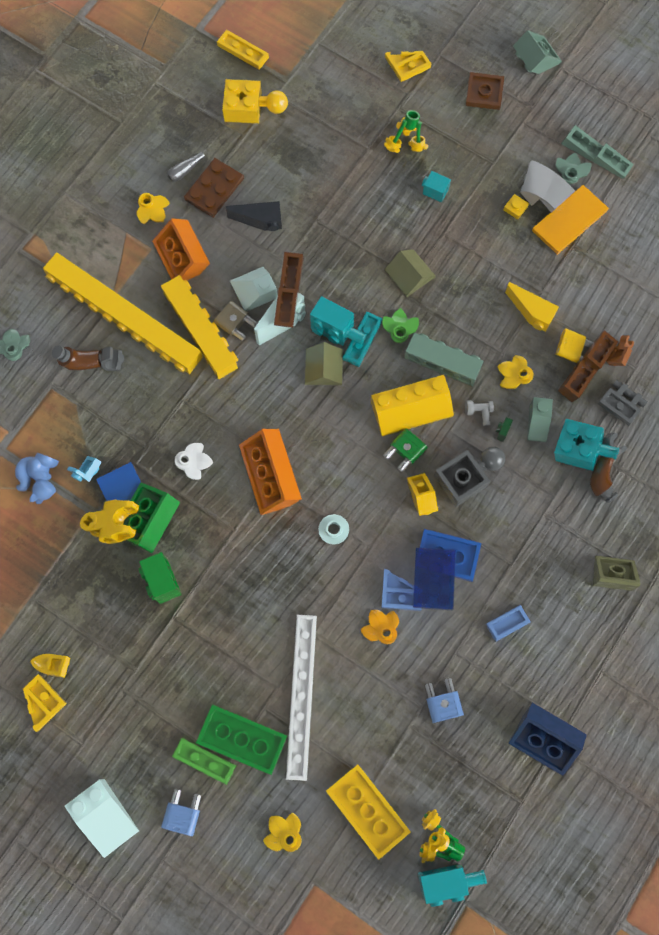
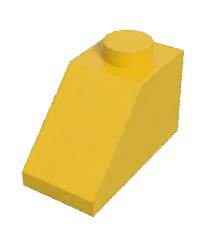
(422, 494)

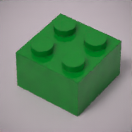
(160, 578)

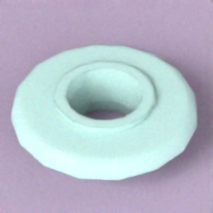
(333, 538)

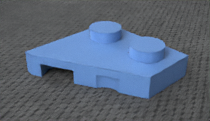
(397, 593)

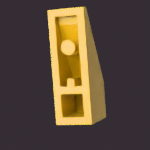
(533, 308)

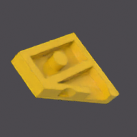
(408, 63)
(42, 701)

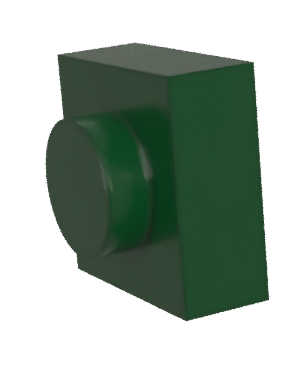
(503, 429)

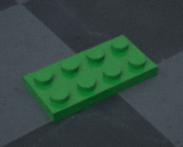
(241, 739)

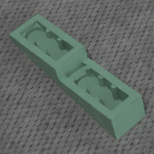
(601, 155)

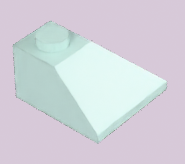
(254, 288)

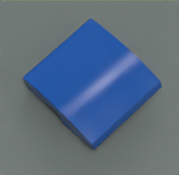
(120, 483)

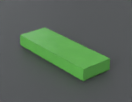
(204, 761)

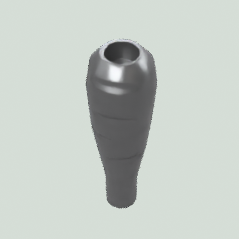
(181, 169)

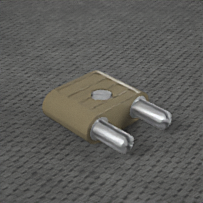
(232, 318)

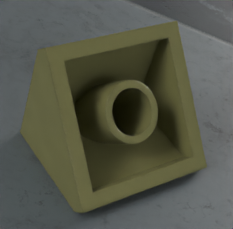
(409, 271)
(323, 365)
(615, 573)

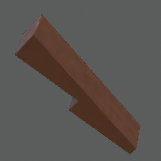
(288, 289)
(588, 366)

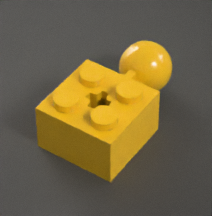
(244, 99)

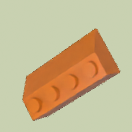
(269, 471)

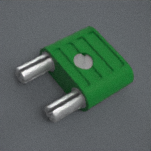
(408, 447)

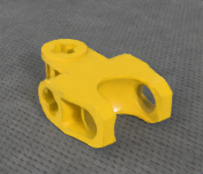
(109, 522)

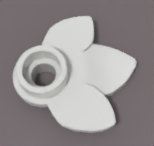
(196, 460)

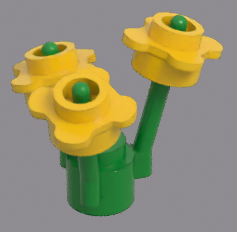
(407, 125)
(439, 841)

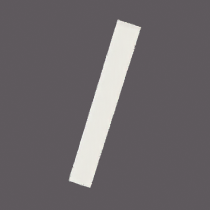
(301, 698)

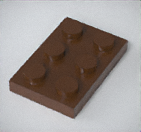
(214, 187)

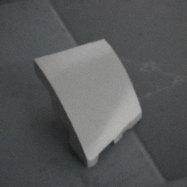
(545, 185)

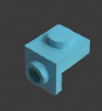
(87, 470)

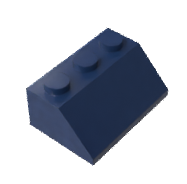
(548, 739)

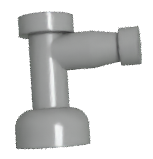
(488, 407)

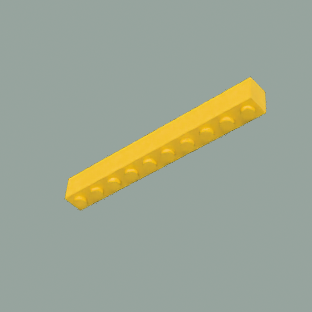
(123, 313)

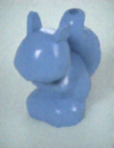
(37, 469)

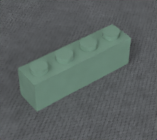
(443, 359)

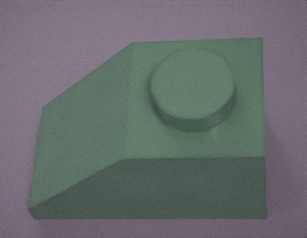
(539, 419)

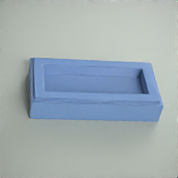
(508, 623)

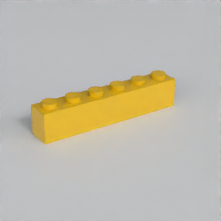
(199, 327)

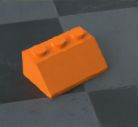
(180, 250)

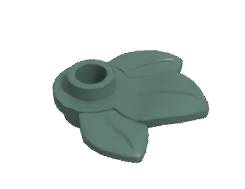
(573, 167)
(13, 344)

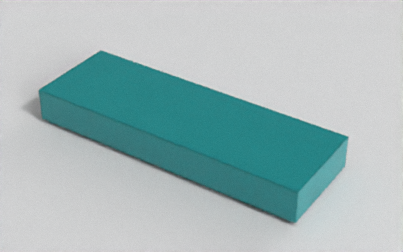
(355, 352)

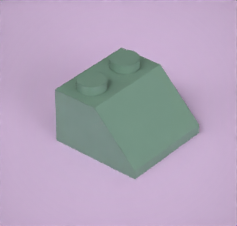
(536, 52)

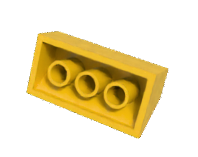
(412, 405)

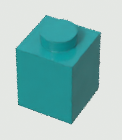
(436, 186)

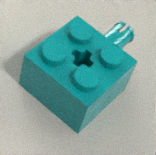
(334, 322)
(590, 447)
(448, 883)

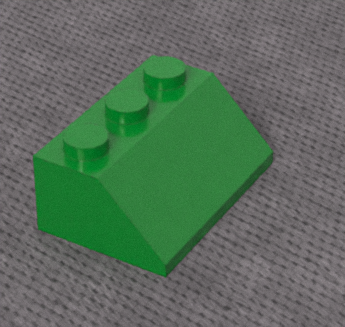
(153, 516)

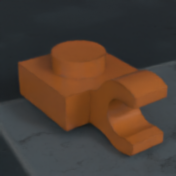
(621, 352)

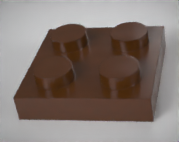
(485, 91)

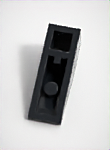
(258, 215)

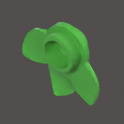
(400, 323)

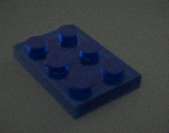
(434, 579)

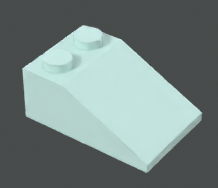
(265, 328)
(102, 817)

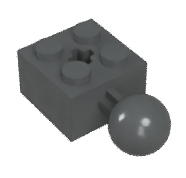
(473, 472)

